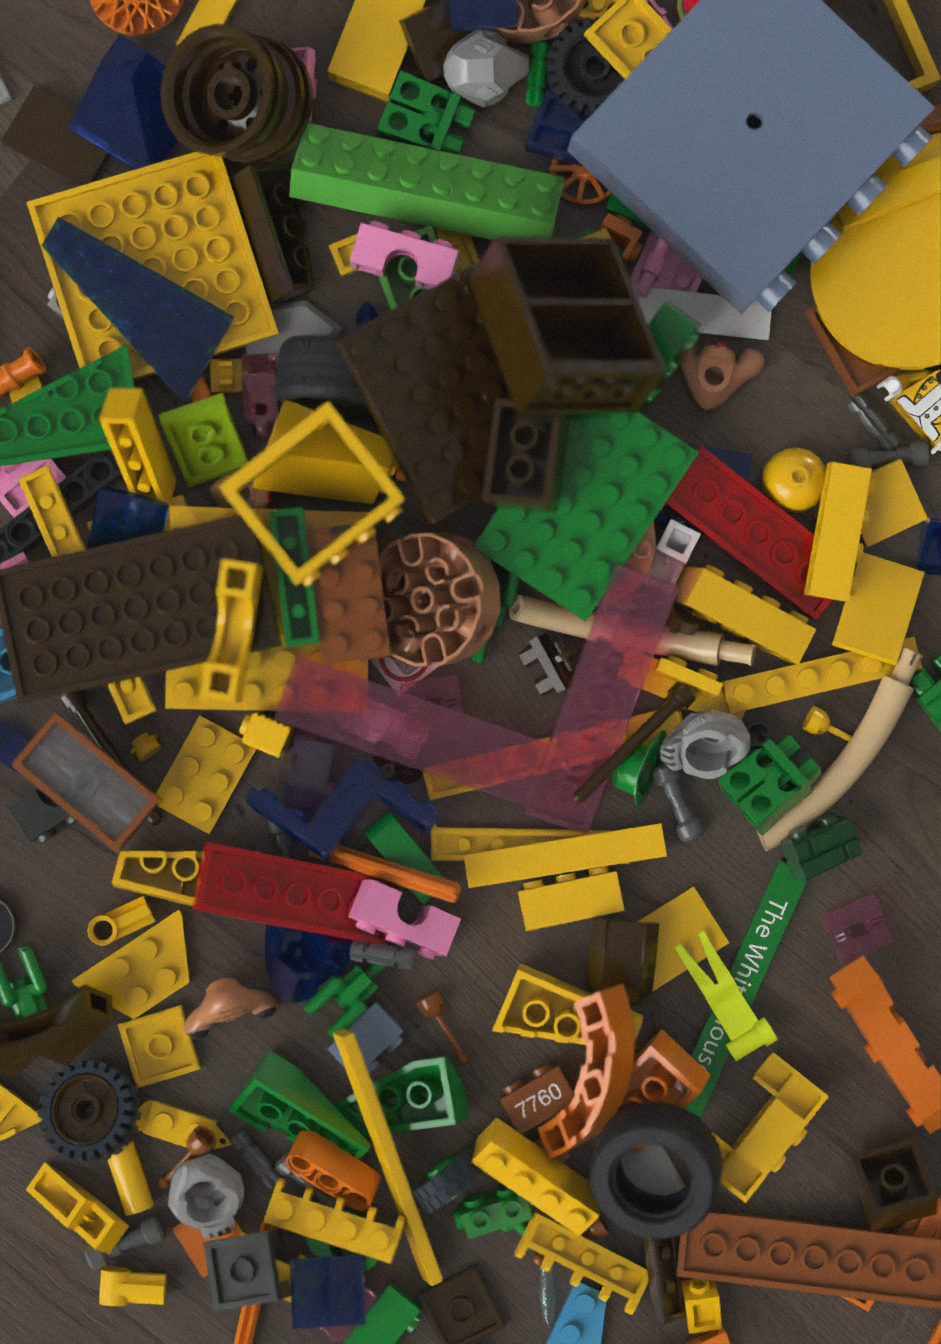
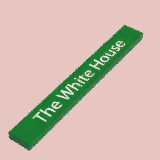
(748, 970)

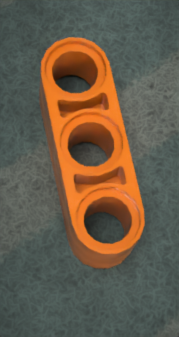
(333, 1170)

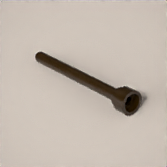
(678, 698)
(76, 703)

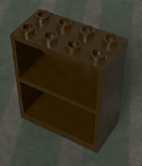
(566, 325)

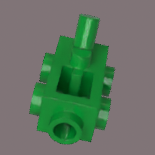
(492, 1212)

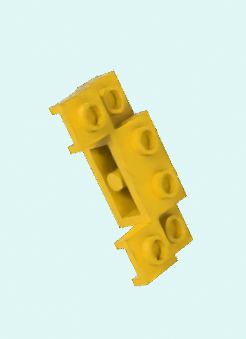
(772, 1129)

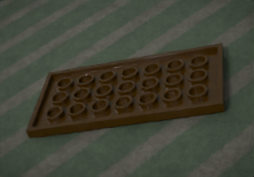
(124, 608)

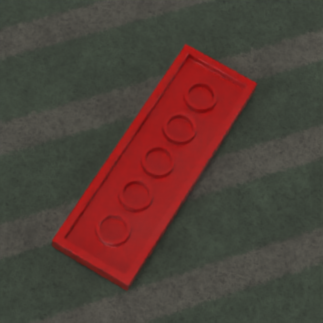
(748, 528)
(281, 892)

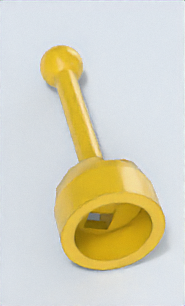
(818, 722)

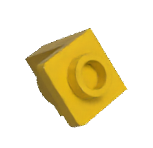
(701, 1305)

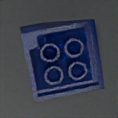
(125, 107)

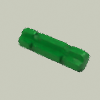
(537, 74)

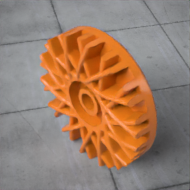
(137, 16)

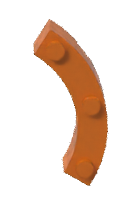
(890, 1040)
(605, 1077)

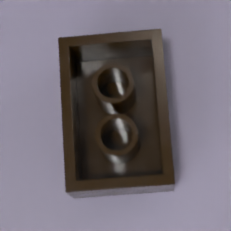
(525, 459)

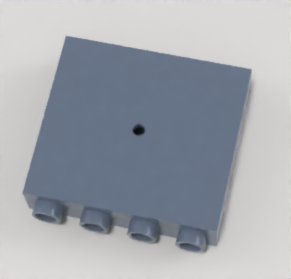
(752, 138)

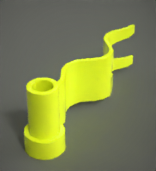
(728, 1003)

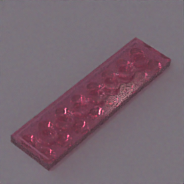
(601, 694)
(411, 731)

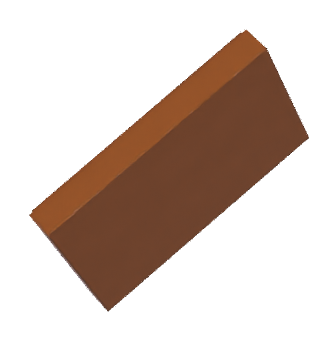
(855, 372)

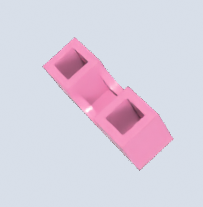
(378, 245)
(377, 910)

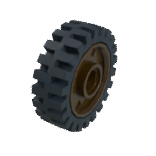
(112, 1118)

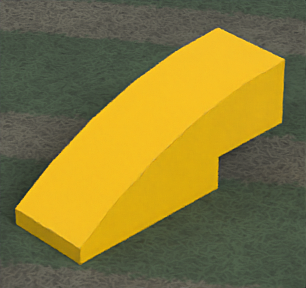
(77, 1208)

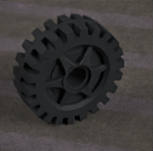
(568, 73)

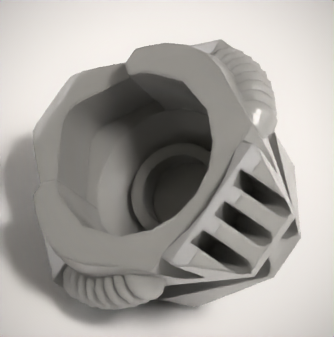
(484, 67)
(706, 744)
(206, 1195)

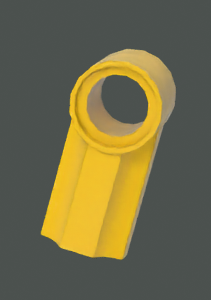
(123, 920)
(122, 1287)

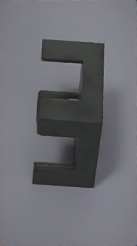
(245, 1270)

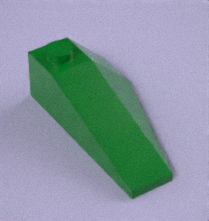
(415, 1097)
(287, 1101)

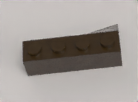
(274, 230)

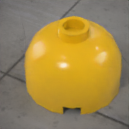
(793, 479)

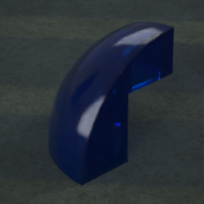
(302, 961)

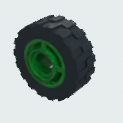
(447, 1180)

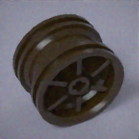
(217, 83)

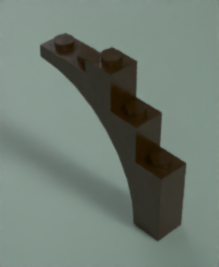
(56, 1032)

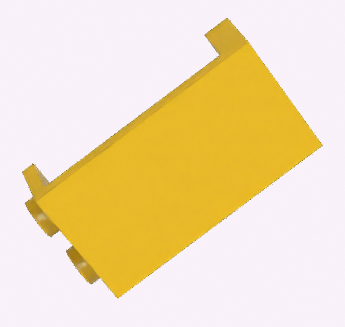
(372, 46)

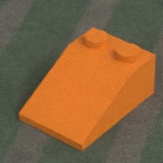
(664, 1074)

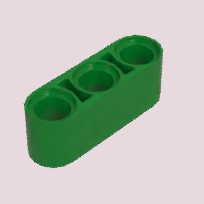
(399, 847)

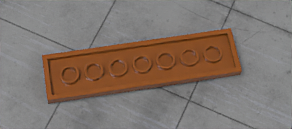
(813, 1258)

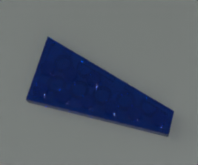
(153, 314)

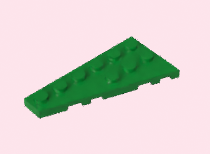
(64, 414)

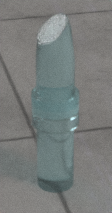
(547, 1296)

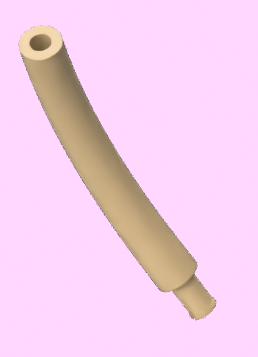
(700, 647)
(858, 753)

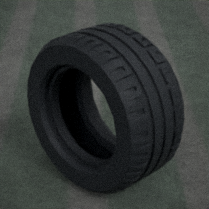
(316, 373)
(650, 1213)

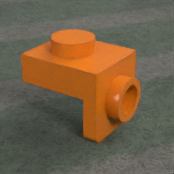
(624, 235)

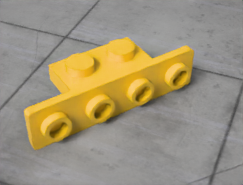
(703, 685)

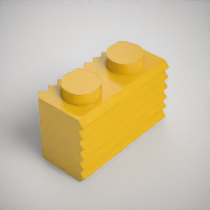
(266, 733)

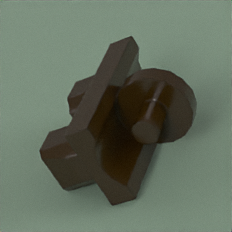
(555, 661)

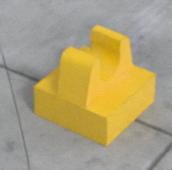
(226, 376)

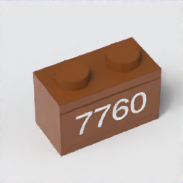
(537, 1097)

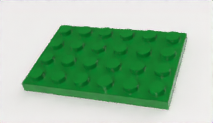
(611, 491)

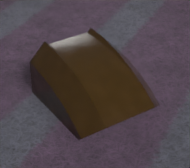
(622, 955)

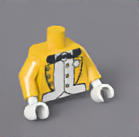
(918, 400)

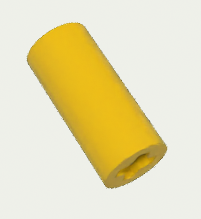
(130, 1180)

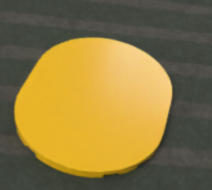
(884, 281)

